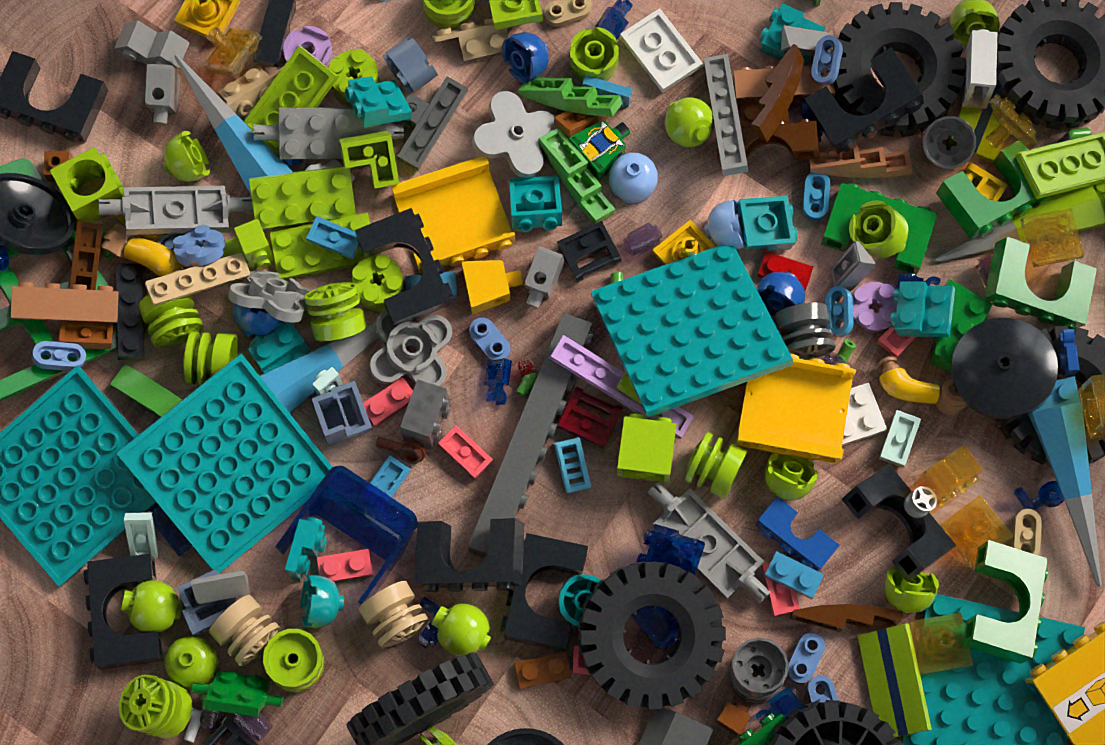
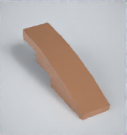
(862, 163)

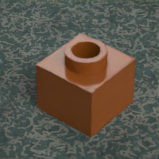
(52, 157)
(733, 718)

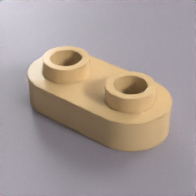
(569, 12)
(1027, 536)

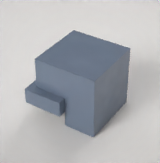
(342, 413)
(201, 616)

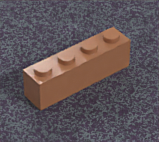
(751, 84)
(64, 304)

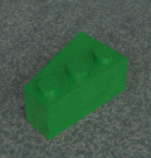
(968, 311)

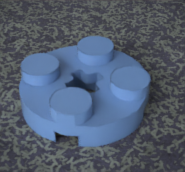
(199, 246)

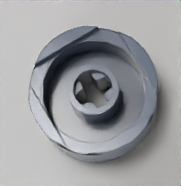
(409, 65)

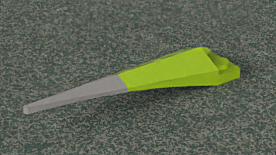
(1087, 209)

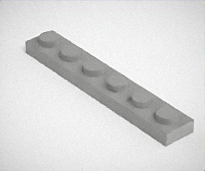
(725, 115)

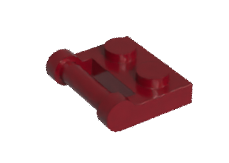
(586, 424)

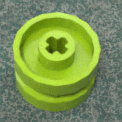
(449, 12)
(288, 645)

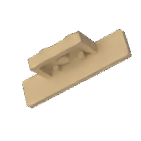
(475, 39)
(247, 90)
(197, 279)

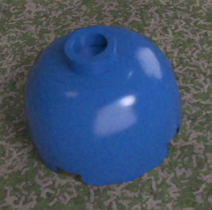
(526, 55)
(780, 291)
(254, 320)

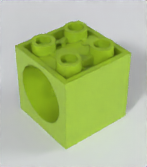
(78, 170)
(646, 448)

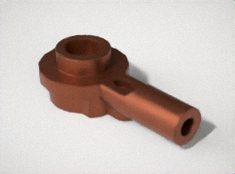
(409, 451)

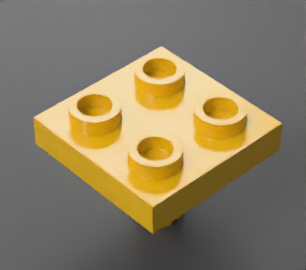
(204, 15)
(682, 244)

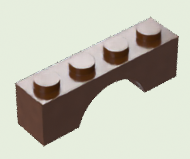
(797, 138)

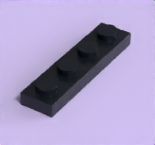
(129, 320)

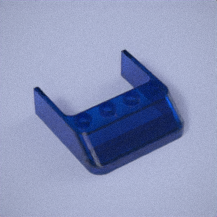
(361, 514)

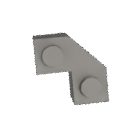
(147, 46)

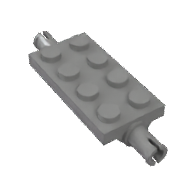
(317, 131)
(174, 209)
(726, 558)

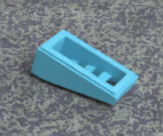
(575, 442)

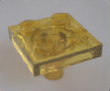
(231, 50)
(1010, 124)
(1052, 237)
(973, 527)
(939, 643)

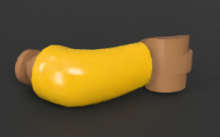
(143, 251)
(903, 387)

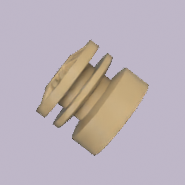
(395, 618)
(241, 625)

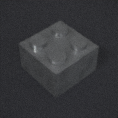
(425, 414)

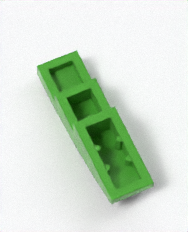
(564, 96)
(575, 176)
(144, 391)

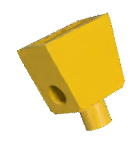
(488, 283)

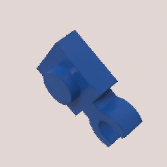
(1068, 357)

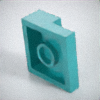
(772, 37)
(377, 102)
(535, 203)
(767, 223)
(923, 310)
(278, 347)
(307, 542)

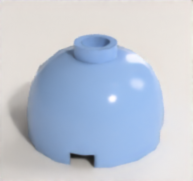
(633, 178)
(725, 225)

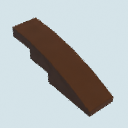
(782, 88)
(86, 254)
(835, 616)

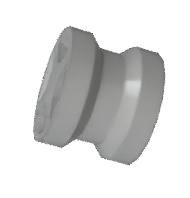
(923, 496)

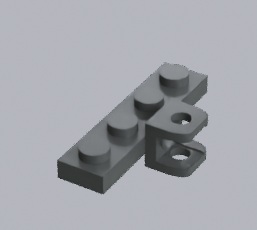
(429, 121)

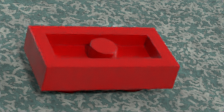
(777, 263)

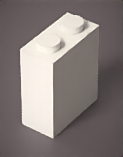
(980, 69)

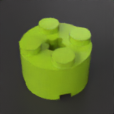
(594, 54)
(351, 65)
(879, 229)
(376, 269)

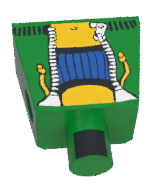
(601, 146)

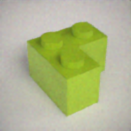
(374, 150)
(252, 244)

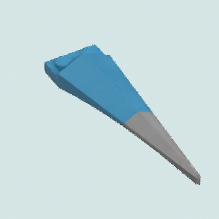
(249, 156)
(295, 379)
(1063, 439)

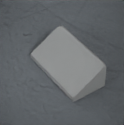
(803, 38)
(852, 267)
(220, 587)

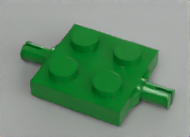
(237, 693)

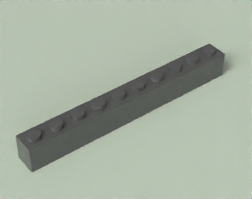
(530, 436)

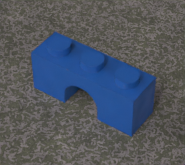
(776, 524)

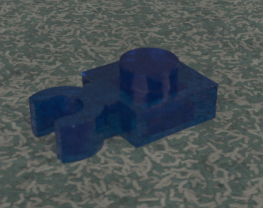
(782, 703)

